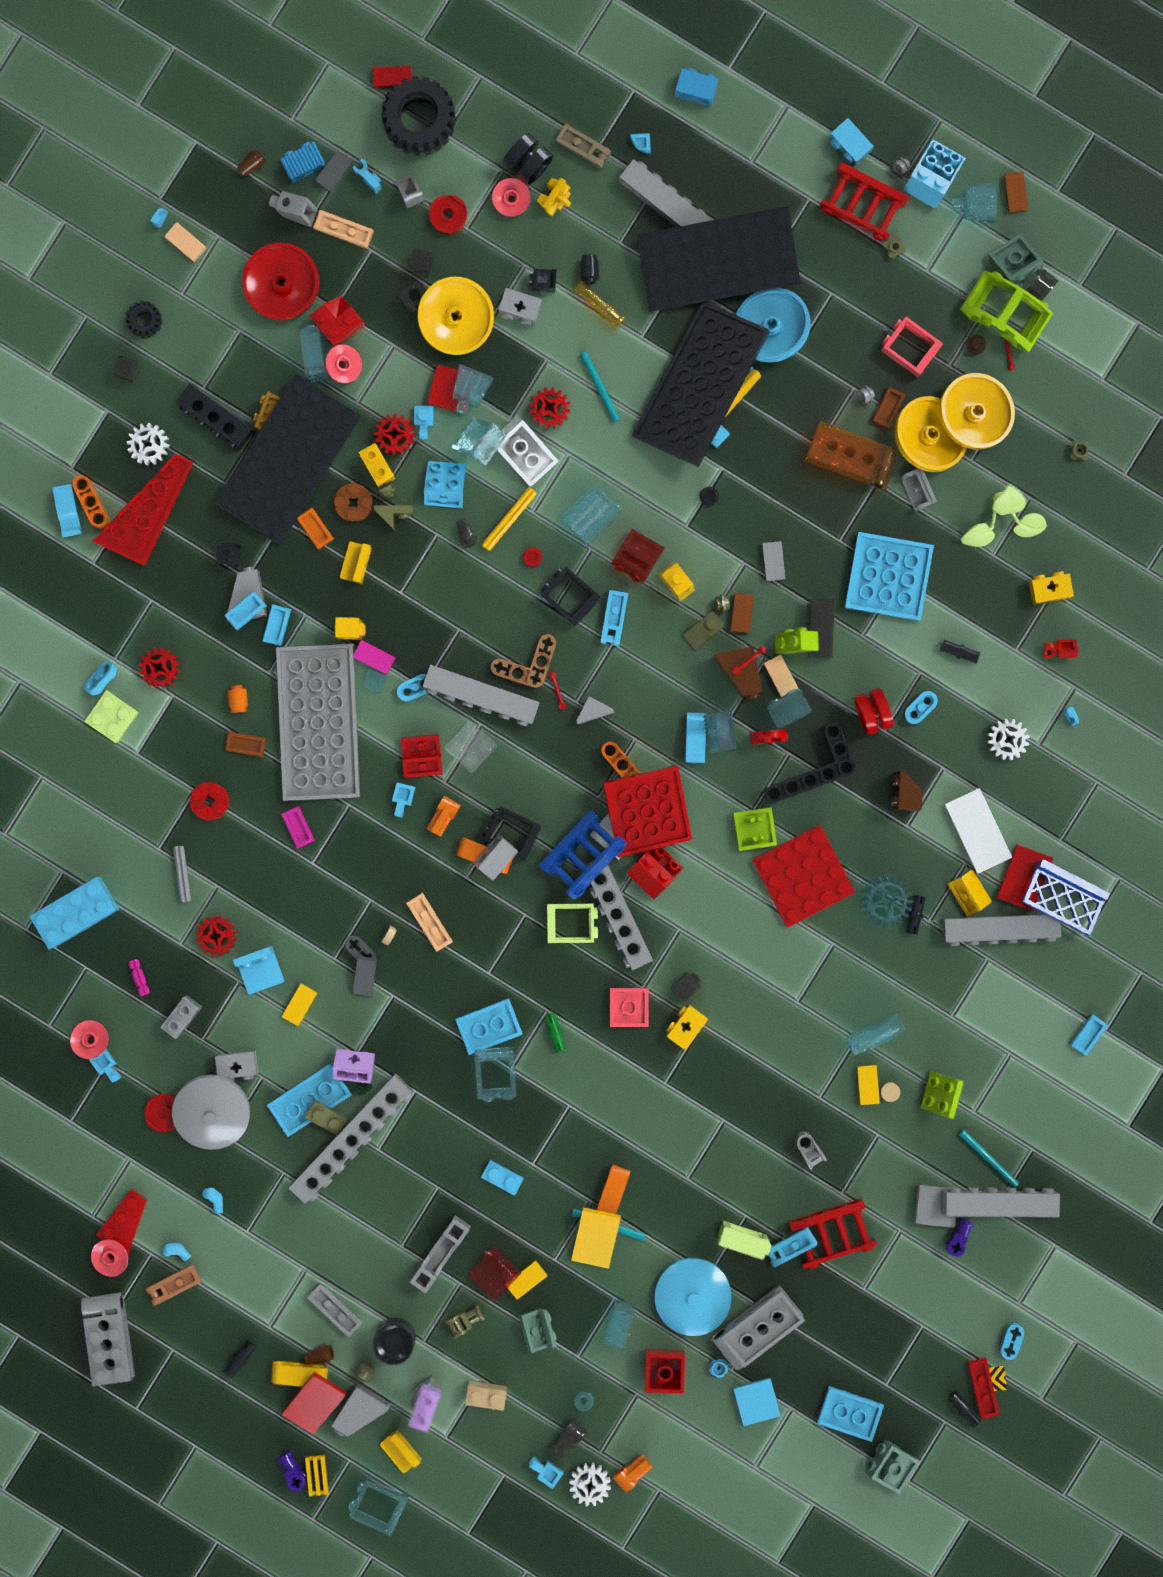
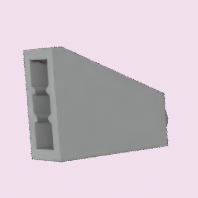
(245, 584)
(359, 1410)

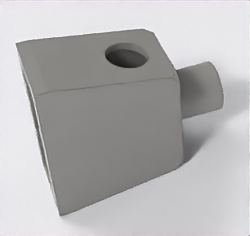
(294, 208)

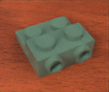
(1017, 260)
(891, 1466)

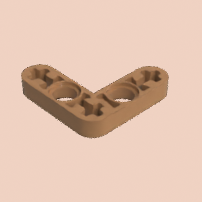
(528, 672)

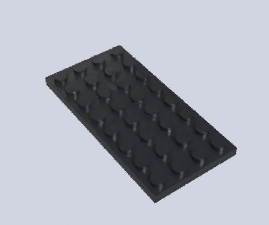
(718, 258)
(700, 383)
(287, 459)

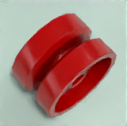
(873, 711)

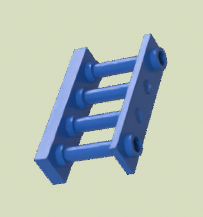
(566, 847)

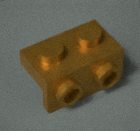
(268, 404)

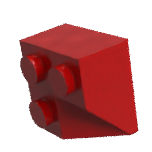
(337, 321)
(665, 1371)

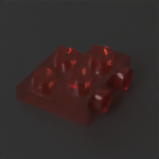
(637, 556)

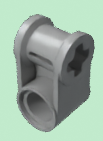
(811, 1152)

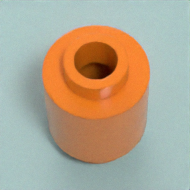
(237, 699)

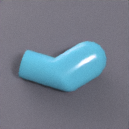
(215, 1197)
(176, 1249)

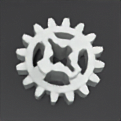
(150, 437)
(1003, 731)
(597, 1485)

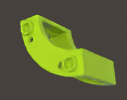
(1033, 328)

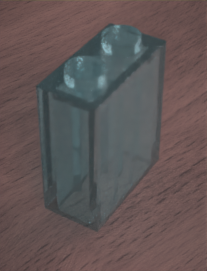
(591, 514)

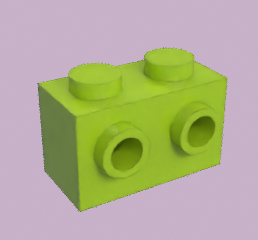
(796, 642)

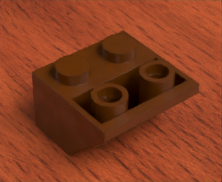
(906, 794)

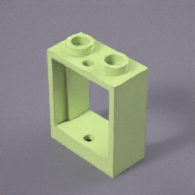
(593, 931)
(743, 1240)

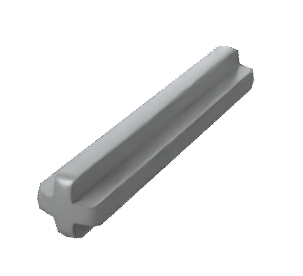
(181, 872)

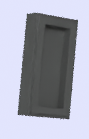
(334, 171)
(364, 976)

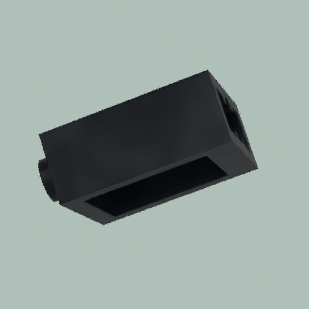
(582, 612)
(496, 815)

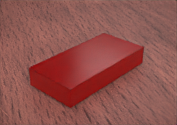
(389, 76)

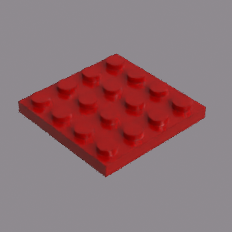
(648, 810)
(803, 876)

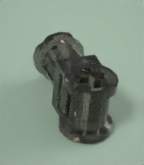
(569, 1436)

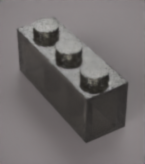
(821, 620)

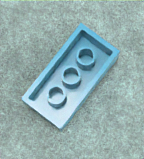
(74, 913)

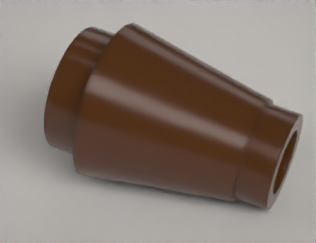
(251, 163)
(319, 1355)

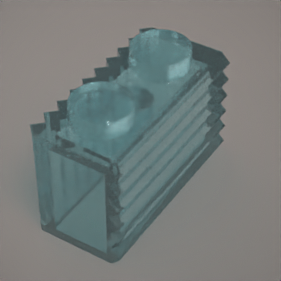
(720, 731)

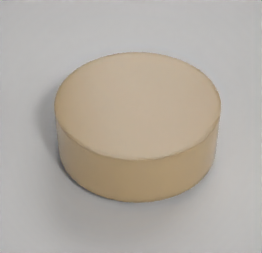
(389, 935)
(890, 1092)

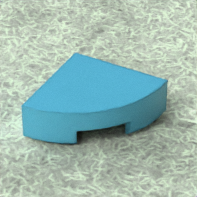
(641, 142)
(159, 217)
(1071, 716)

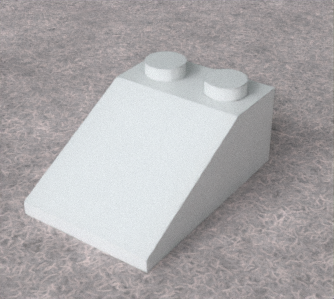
(525, 451)

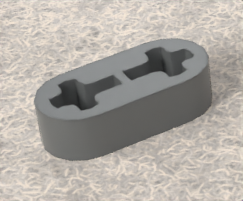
(362, 945)

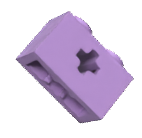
(353, 1066)
(425, 1407)

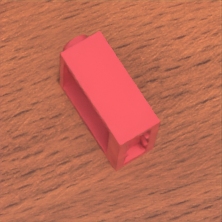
(919, 332)

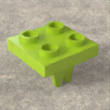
(755, 829)
(942, 1094)

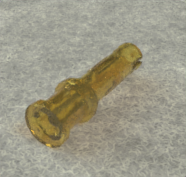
(609, 309)

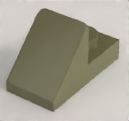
(389, 512)
(704, 630)

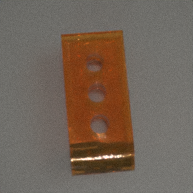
(880, 456)

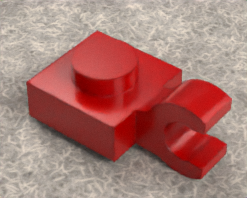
(1063, 647)

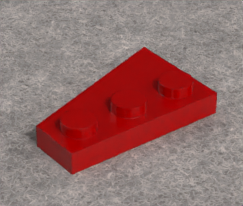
(124, 1220)

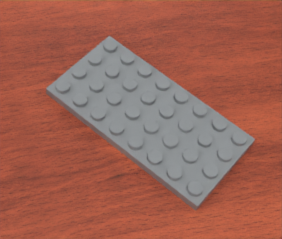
(318, 722)

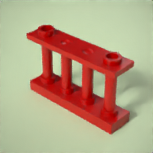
(880, 191)
(836, 1214)

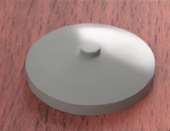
(211, 1112)

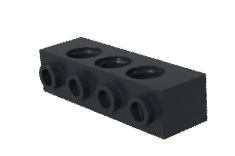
(192, 396)

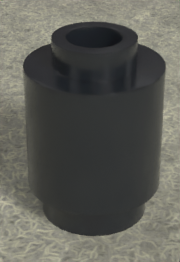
(589, 269)

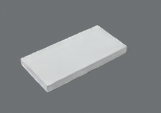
(978, 830)

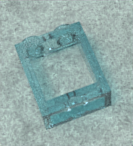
(313, 353)
(473, 445)
(492, 1055)
(618, 1324)
(386, 1528)

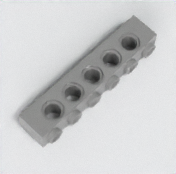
(642, 956)

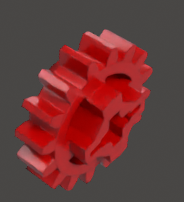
(542, 413)
(404, 435)
(164, 660)
(218, 945)

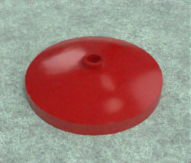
(277, 264)

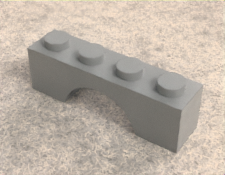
(440, 1254)

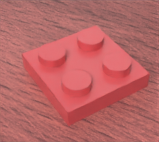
(629, 1007)

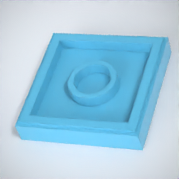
(756, 1401)

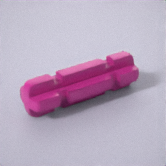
(138, 977)

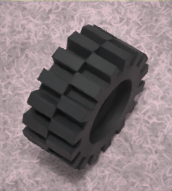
(139, 308)

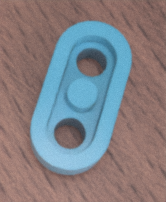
(100, 678)
(415, 687)
(920, 707)

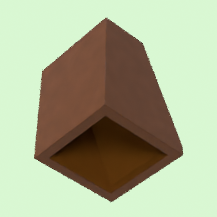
(748, 681)

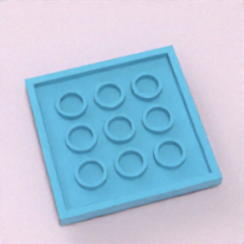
(889, 576)

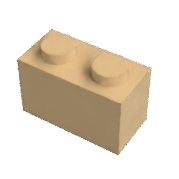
(486, 1395)

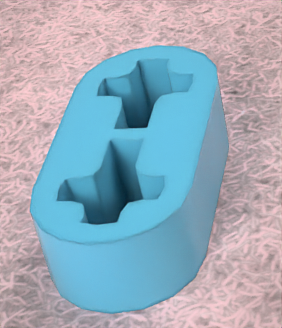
(1016, 1342)

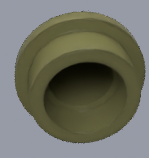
(364, 1371)

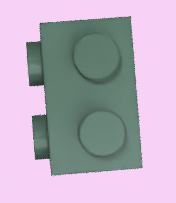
(537, 1330)

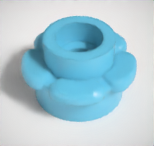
(723, 1370)

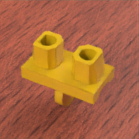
(557, 198)

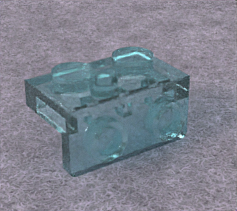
(788, 709)

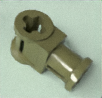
(464, 1321)

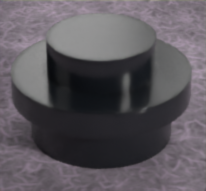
(709, 496)

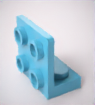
(444, 484)
(259, 970)

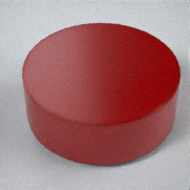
(532, 557)

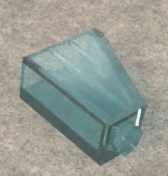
(875, 1034)

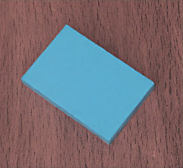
(489, 1026)
(850, 1413)

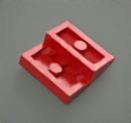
(443, 388)
(421, 755)

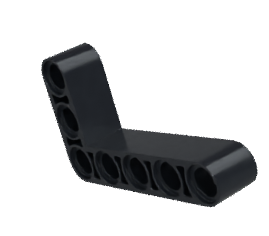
(817, 774)

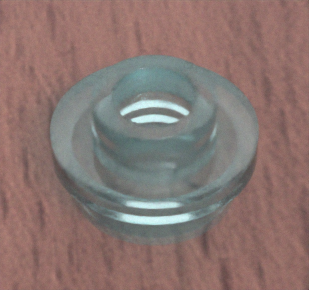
(584, 1407)

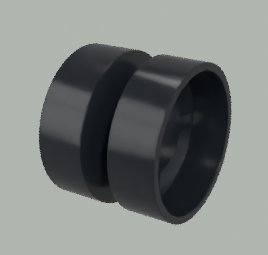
(531, 162)
(394, 1341)

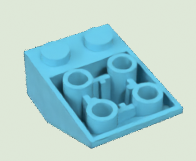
(934, 174)

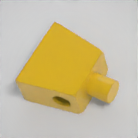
(677, 581)

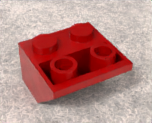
(655, 871)

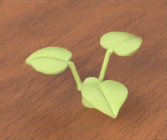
(1005, 503)

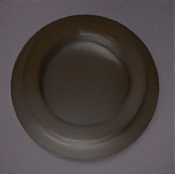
(976, 345)

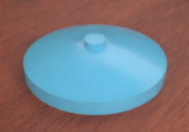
(784, 316)
(692, 1296)

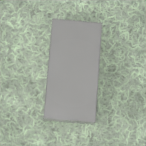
(773, 561)

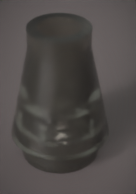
(466, 535)

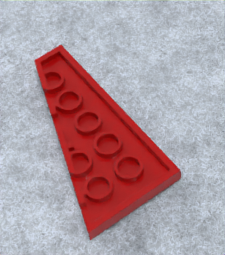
(143, 518)

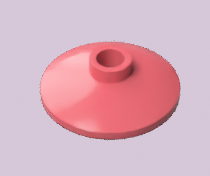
(507, 188)
(350, 359)
(80, 1039)
(104, 1262)

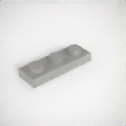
(334, 1310)

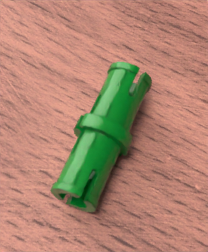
(555, 1032)

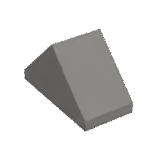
(410, 191)
(593, 710)

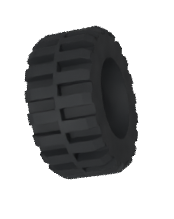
(418, 91)

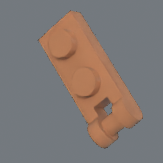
(174, 1284)

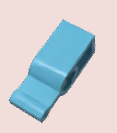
(67, 510)
(695, 738)

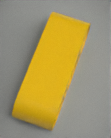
(295, 1373)

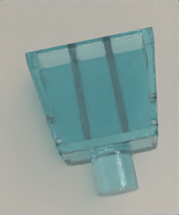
(979, 203)
(470, 388)

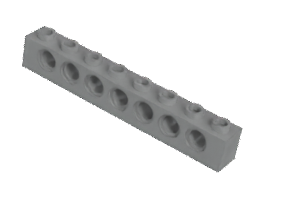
(308, 1193)

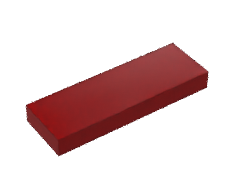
(983, 1388)

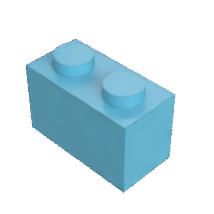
(850, 142)

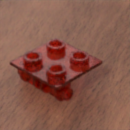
(494, 1273)

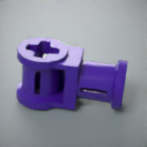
(960, 1237)
(292, 1471)

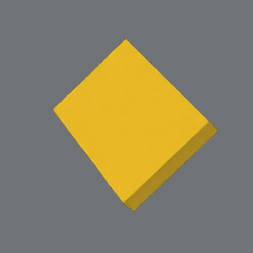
(596, 1237)

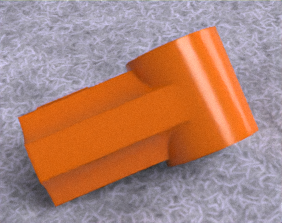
(445, 813)
(628, 1476)

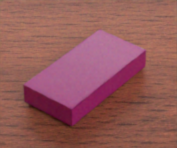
(374, 657)
(298, 827)

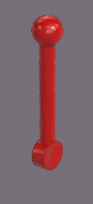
(1011, 366)
(736, 670)
(552, 675)

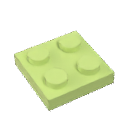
(111, 716)

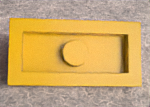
(355, 562)
(970, 893)
(400, 1451)

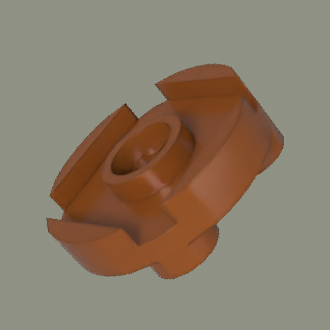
(353, 513)

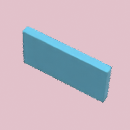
(293, 1104)

